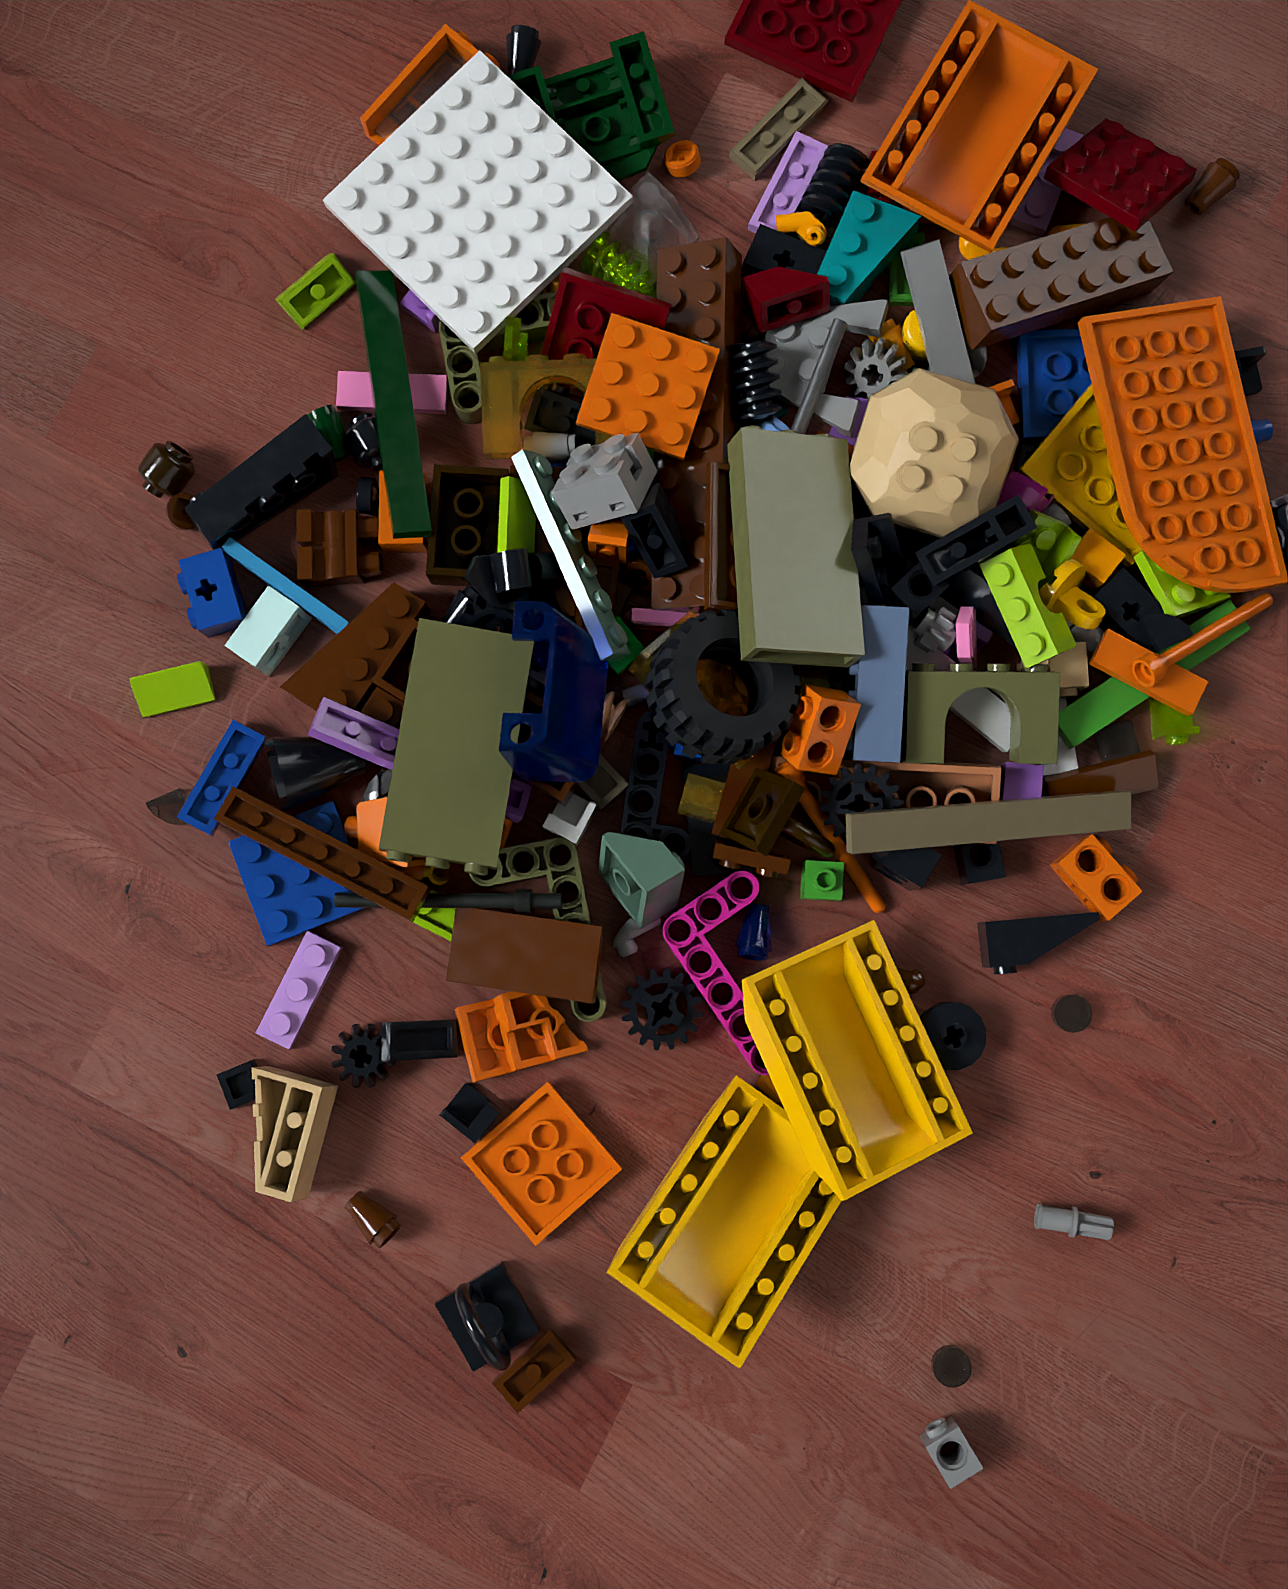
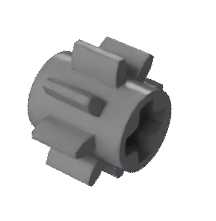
(934, 629)

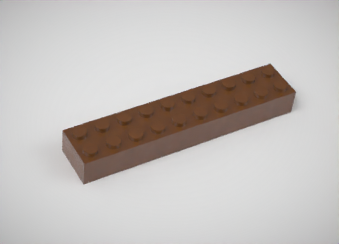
(705, 297)

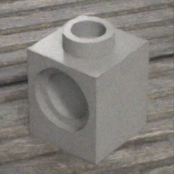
(962, 1462)

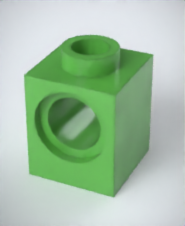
(821, 881)

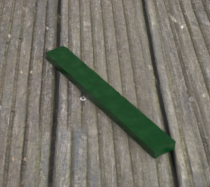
(393, 405)

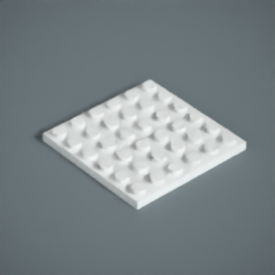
(478, 201)

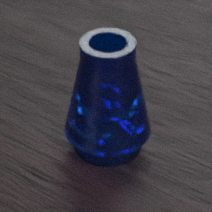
(755, 935)

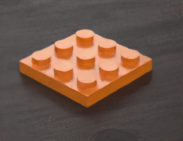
(648, 385)
(541, 1163)

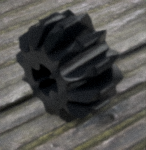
(353, 1063)

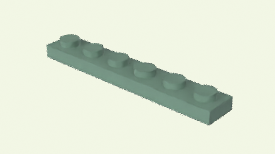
(575, 565)

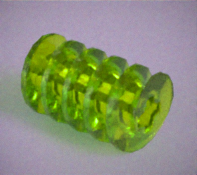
(605, 264)

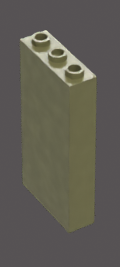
(794, 548)
(447, 764)

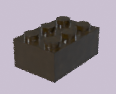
(462, 520)

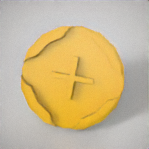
(1069, 599)

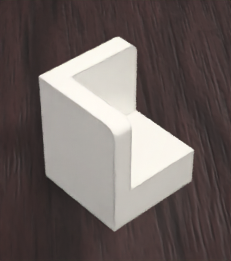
(571, 820)

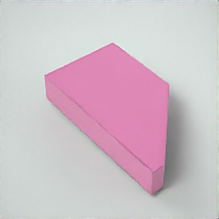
(651, 619)
(967, 636)

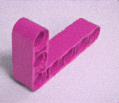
(717, 972)

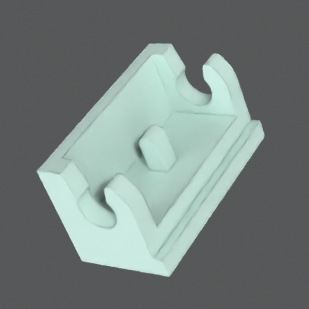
(268, 631)

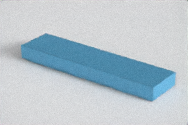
(284, 586)

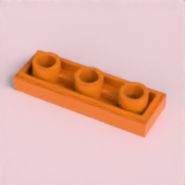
(1177, 690)

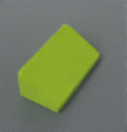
(316, 290)
(173, 689)

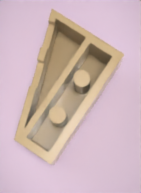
(291, 1128)

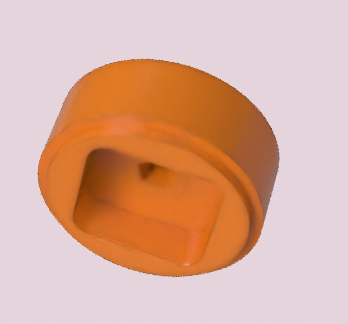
(682, 158)

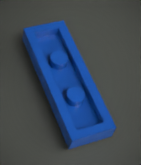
(225, 769)

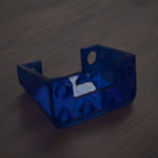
(569, 729)

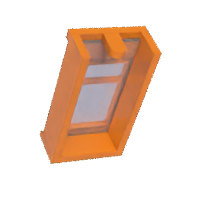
(418, 82)

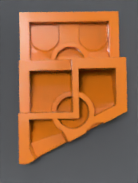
(513, 1034)

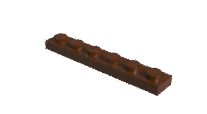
(323, 854)

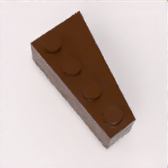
(353, 657)

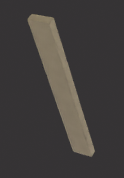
(987, 821)

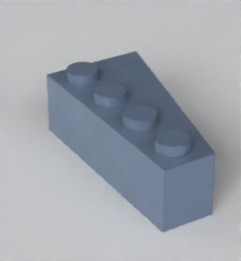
(880, 685)

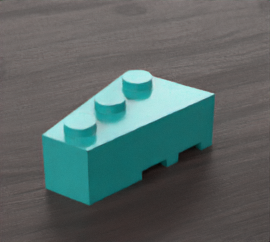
(865, 245)

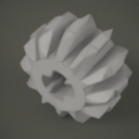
(878, 355)

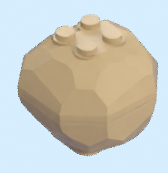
(932, 452)

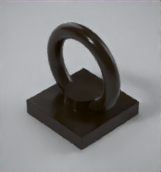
(765, 814)

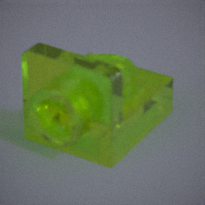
(1171, 724)

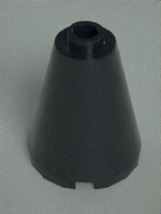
(309, 768)

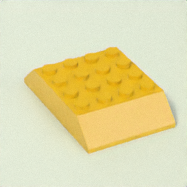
(852, 1061)
(728, 1224)

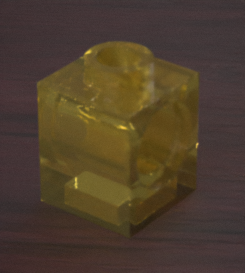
(701, 798)

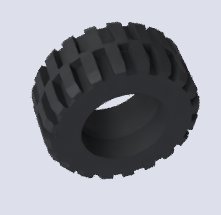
(692, 718)

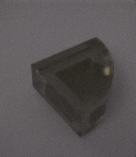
(168, 807)

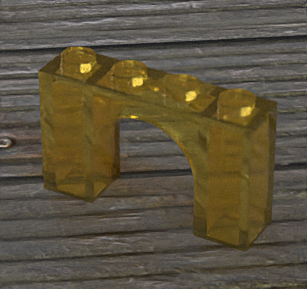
(510, 384)

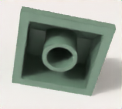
(641, 875)

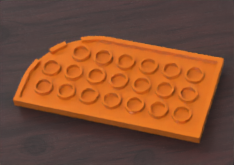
(1183, 444)

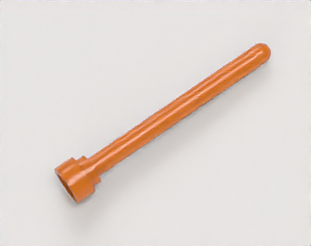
(1153, 667)
(817, 816)

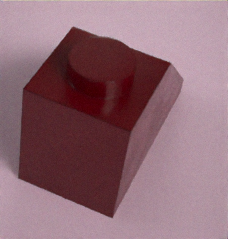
(785, 297)

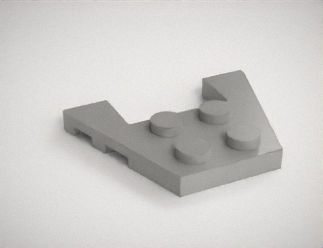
(799, 350)

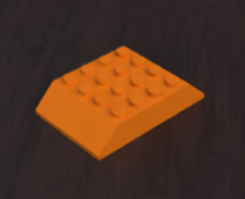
(980, 126)

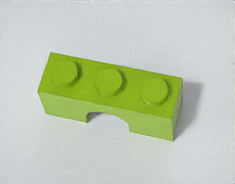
(1014, 585)

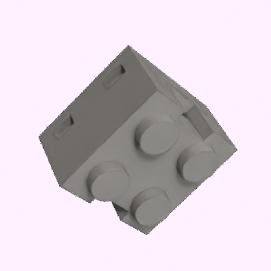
(604, 480)

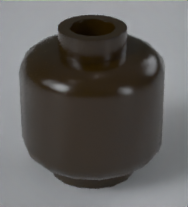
(166, 469)

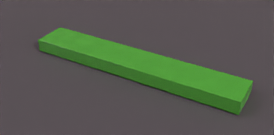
(1116, 698)

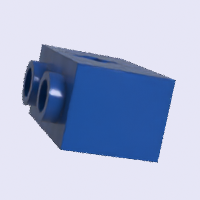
(227, 607)

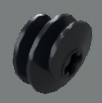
(969, 1040)

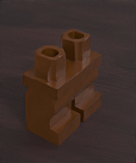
(335, 547)

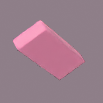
(427, 392)

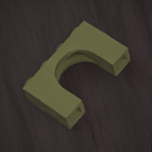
(1029, 695)

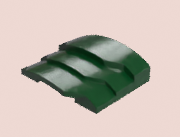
(608, 106)

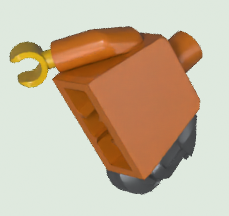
(368, 829)

